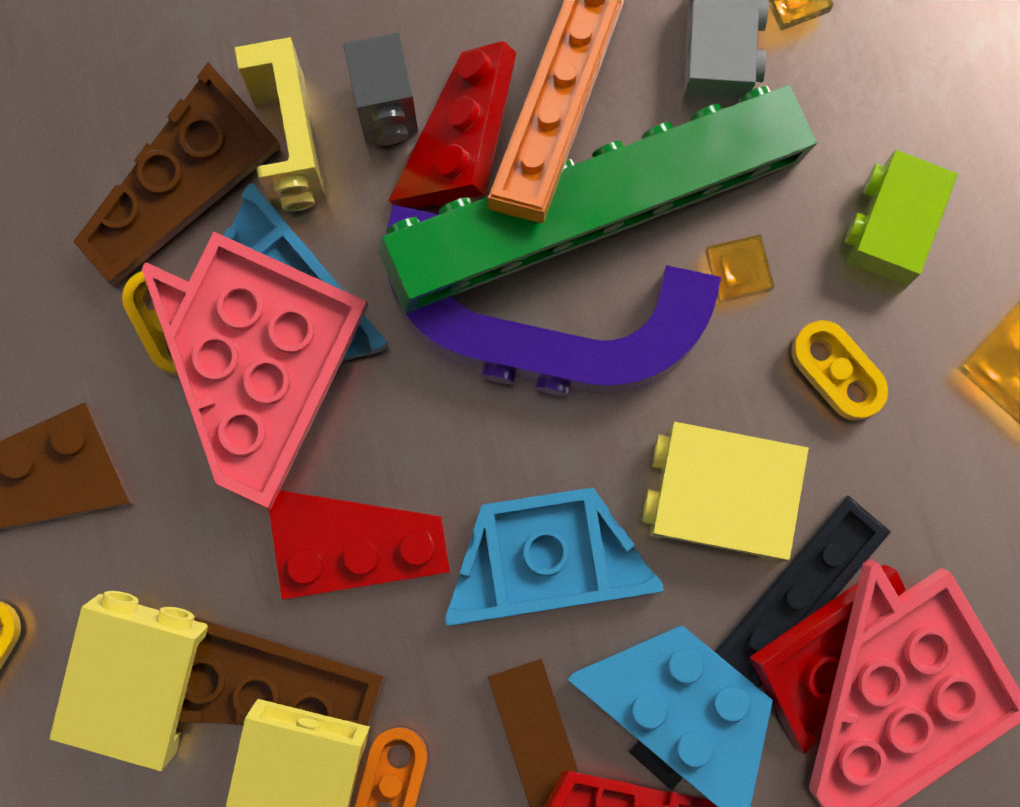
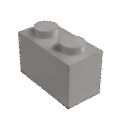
(723, 47)

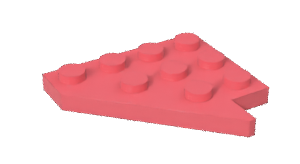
(252, 357)
(909, 693)

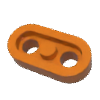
(390, 783)

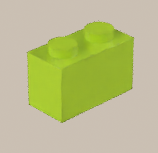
(900, 218)

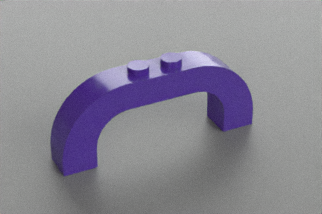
(565, 360)

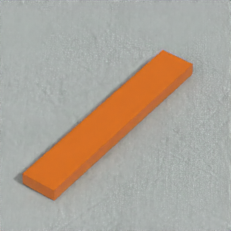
(554, 109)

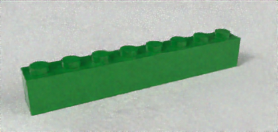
(598, 197)

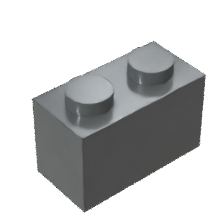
(381, 88)

